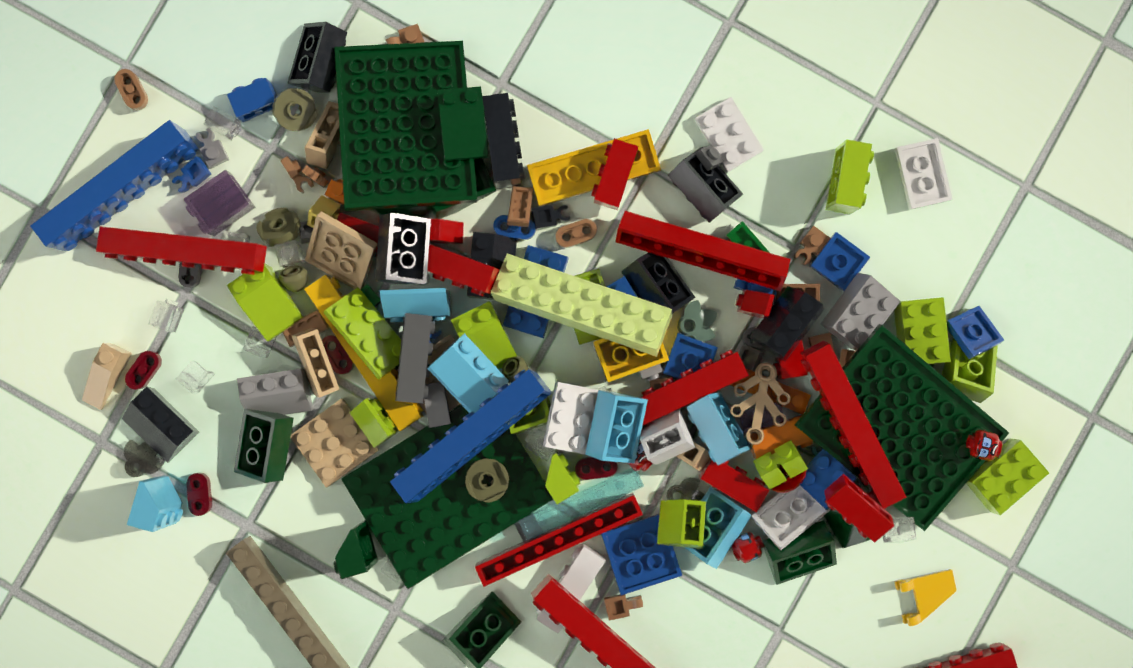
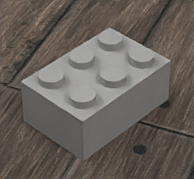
(859, 311)

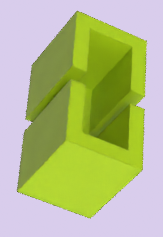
(784, 455)

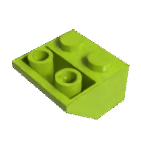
(374, 421)
(560, 481)
(681, 523)

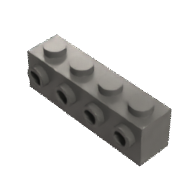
(413, 358)

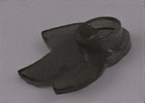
(144, 456)
(688, 490)

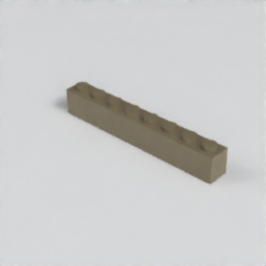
(285, 605)

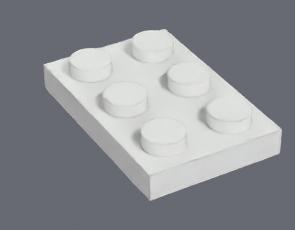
(729, 134)
(923, 173)
(570, 418)
(788, 516)

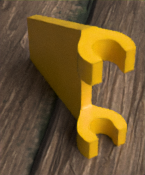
(929, 593)

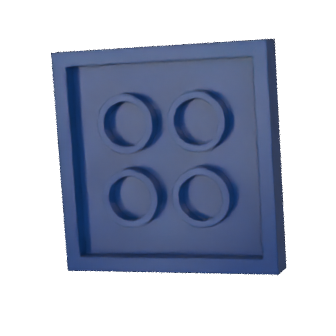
(638, 557)

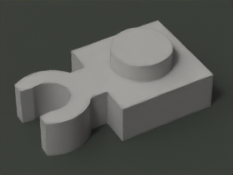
(212, 151)

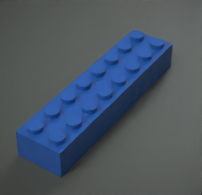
(115, 187)
(471, 436)

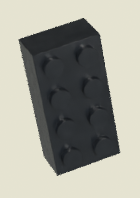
(501, 138)

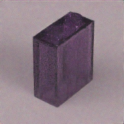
(218, 203)

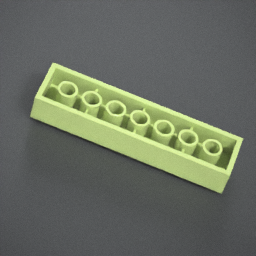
(582, 304)

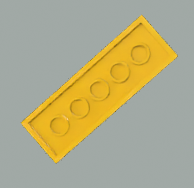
(578, 170)

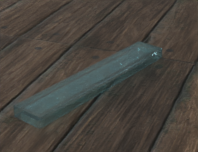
(580, 503)

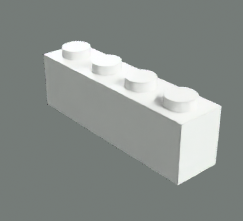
(575, 579)

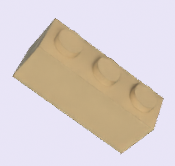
(315, 362)

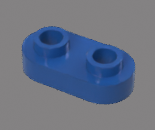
(513, 231)

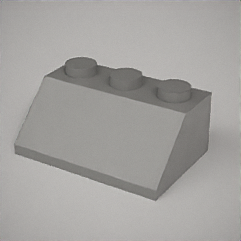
(276, 392)

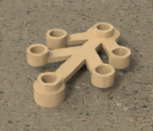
(761, 399)

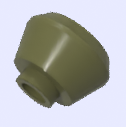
(293, 278)
(513, 367)

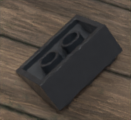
(315, 57)
(707, 190)
(402, 249)
(490, 250)
(658, 282)
(787, 322)
(159, 423)

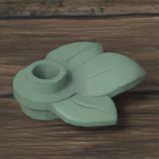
(700, 322)

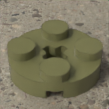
(282, 111)
(272, 234)
(483, 491)

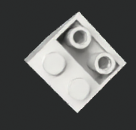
(666, 437)

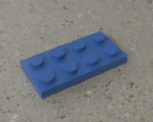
(526, 321)

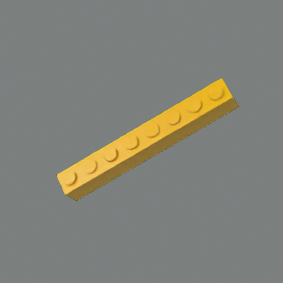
(325, 293)

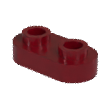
(337, 355)
(144, 369)
(596, 468)
(201, 494)

